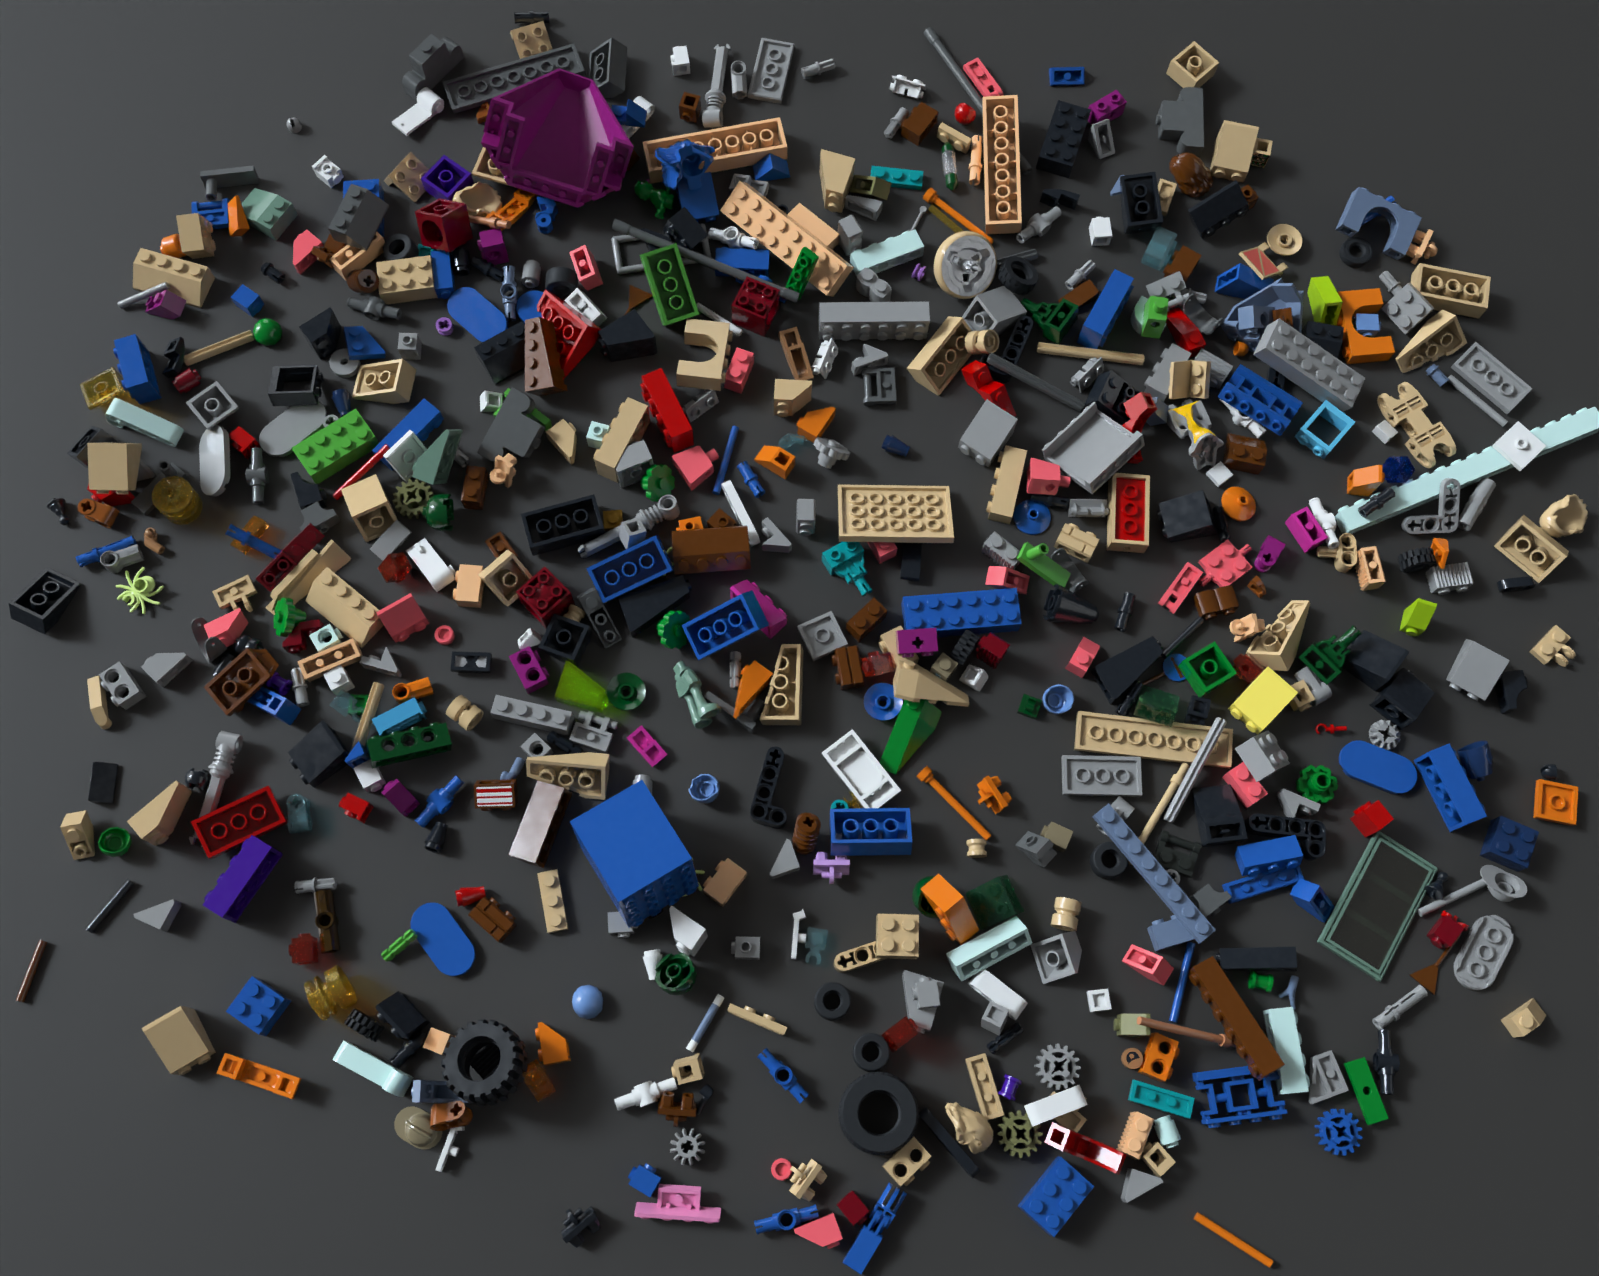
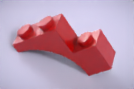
(979, 378)
(1138, 410)
(1085, 1148)

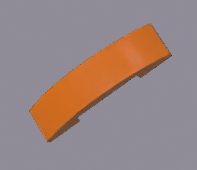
(515, 208)
(259, 1075)

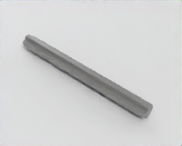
(1194, 770)

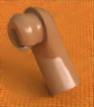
(150, 541)

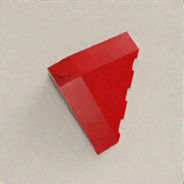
(573, 330)

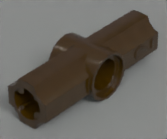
(327, 934)

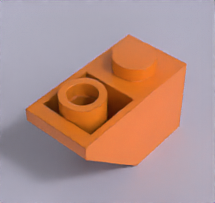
(776, 460)
(1365, 480)
(553, 1045)

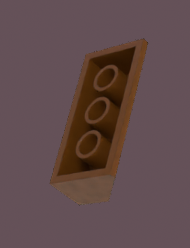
(711, 549)

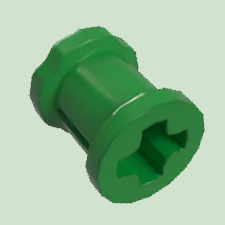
(1260, 981)

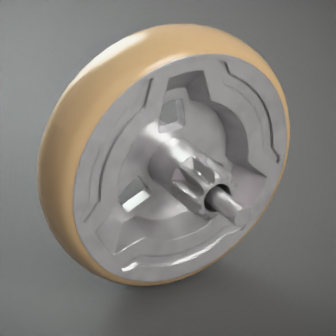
(950, 272)

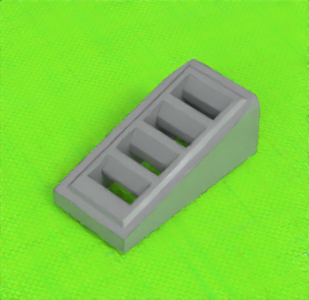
(864, 206)

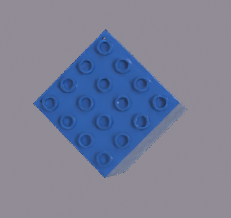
(635, 854)

